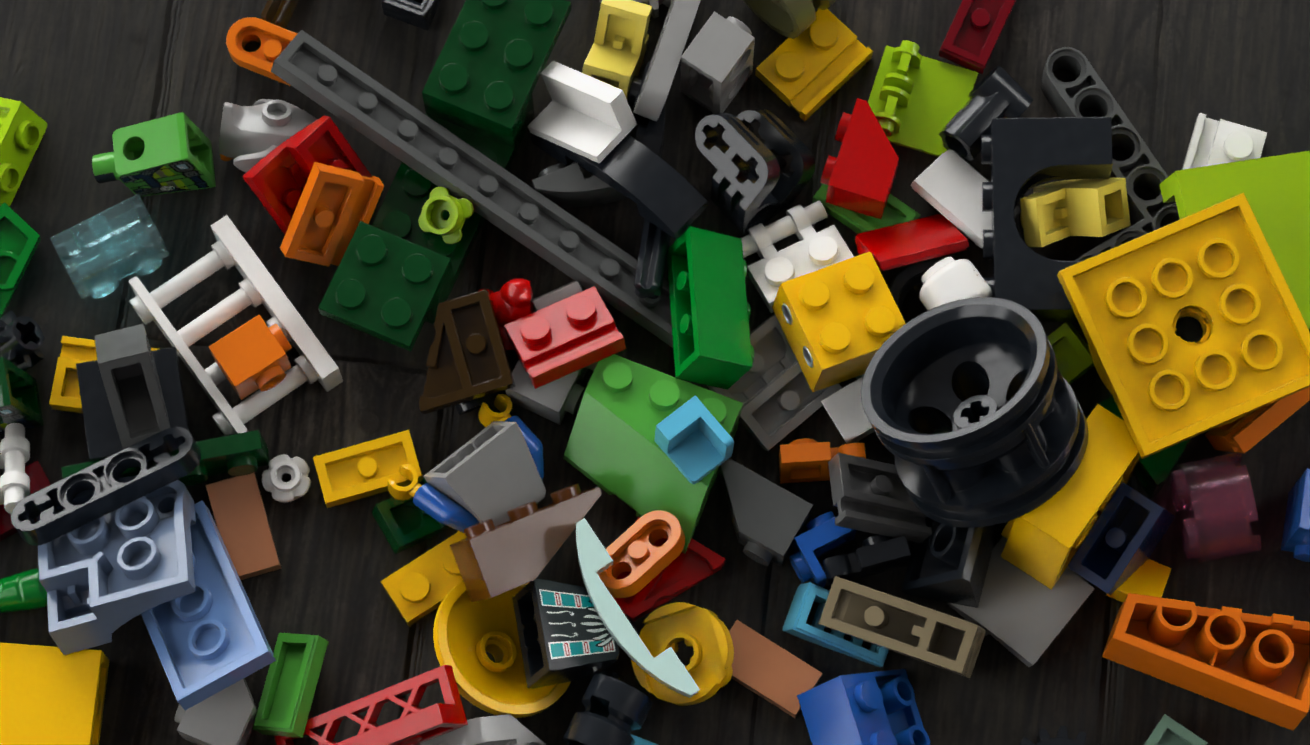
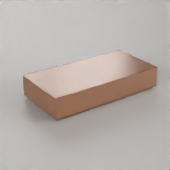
(244, 525)
(770, 669)

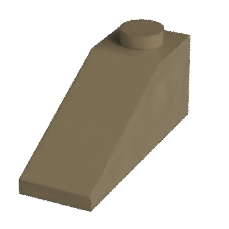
(903, 626)

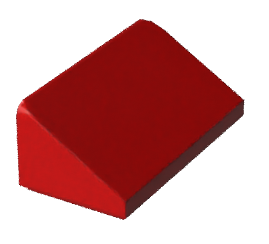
(911, 242)

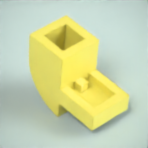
(619, 43)
(1074, 209)

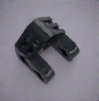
(760, 191)

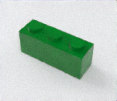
(709, 308)

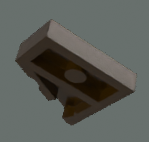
(465, 354)

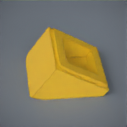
(1146, 580)

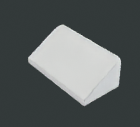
(956, 193)

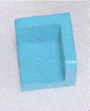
(694, 440)

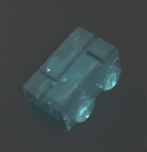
(111, 248)

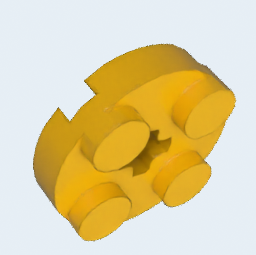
(699, 629)

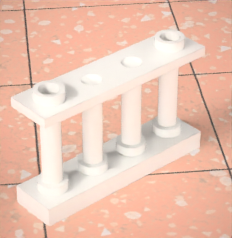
(255, 289)

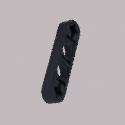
(108, 492)

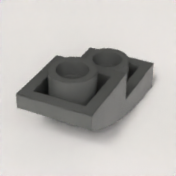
(569, 189)

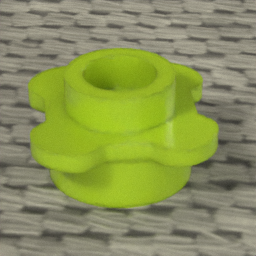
(432, 210)

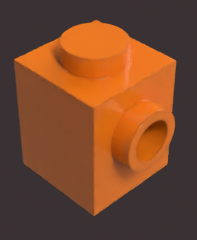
(253, 356)

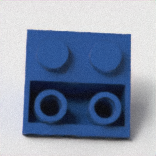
(864, 710)

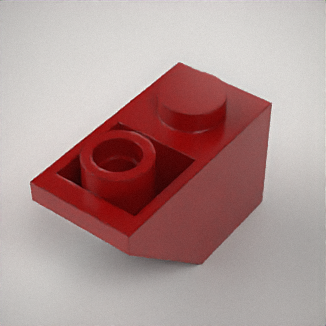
(865, 164)

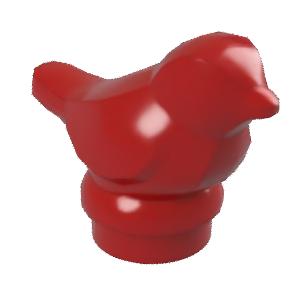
(511, 304)

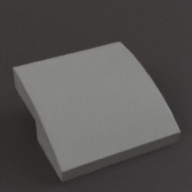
(774, 389)
(1021, 609)

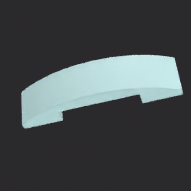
(666, 666)

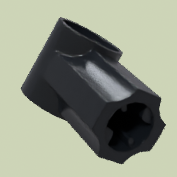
(991, 98)

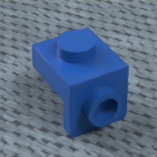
(818, 540)

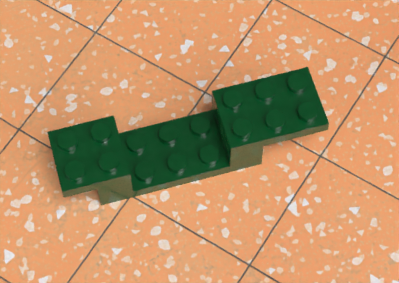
(484, 96)

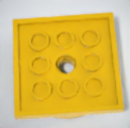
(1204, 269)

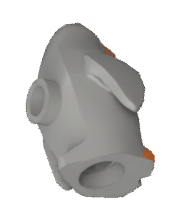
(256, 130)

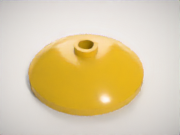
(464, 635)

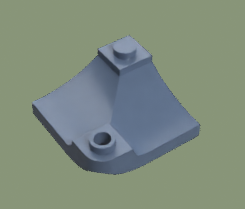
(117, 566)

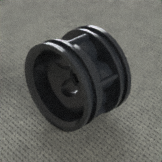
(999, 388)

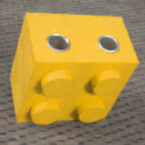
(837, 319)

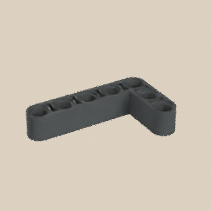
(1139, 169)

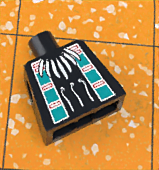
(561, 634)

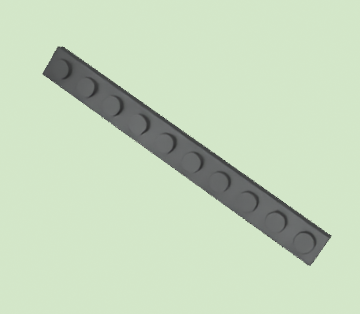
(473, 176)

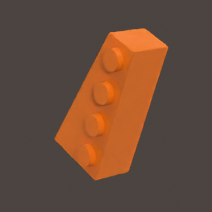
(1218, 653)

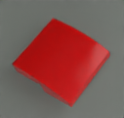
(285, 170)

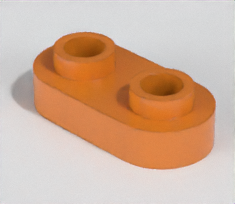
(270, 36)
(636, 554)

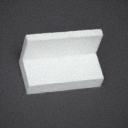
(583, 113)

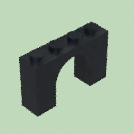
(1022, 156)

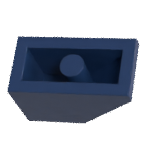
(1121, 539)

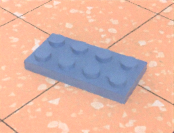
(210, 634)

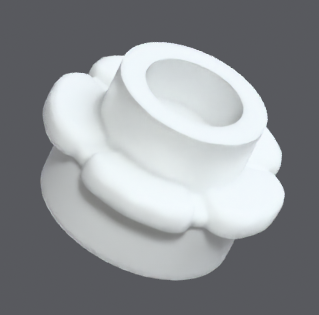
(291, 490)

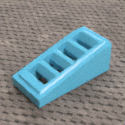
(796, 625)

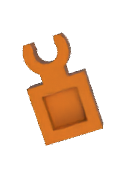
(808, 460)

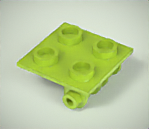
(918, 97)

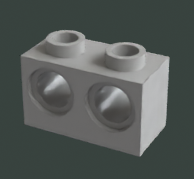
(717, 62)

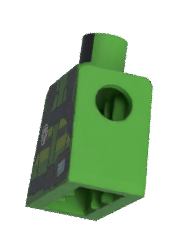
(158, 157)

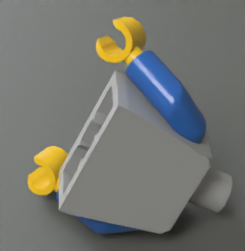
(484, 476)

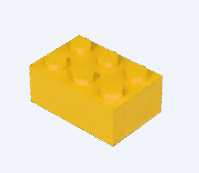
(1051, 534)

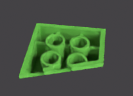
(616, 437)

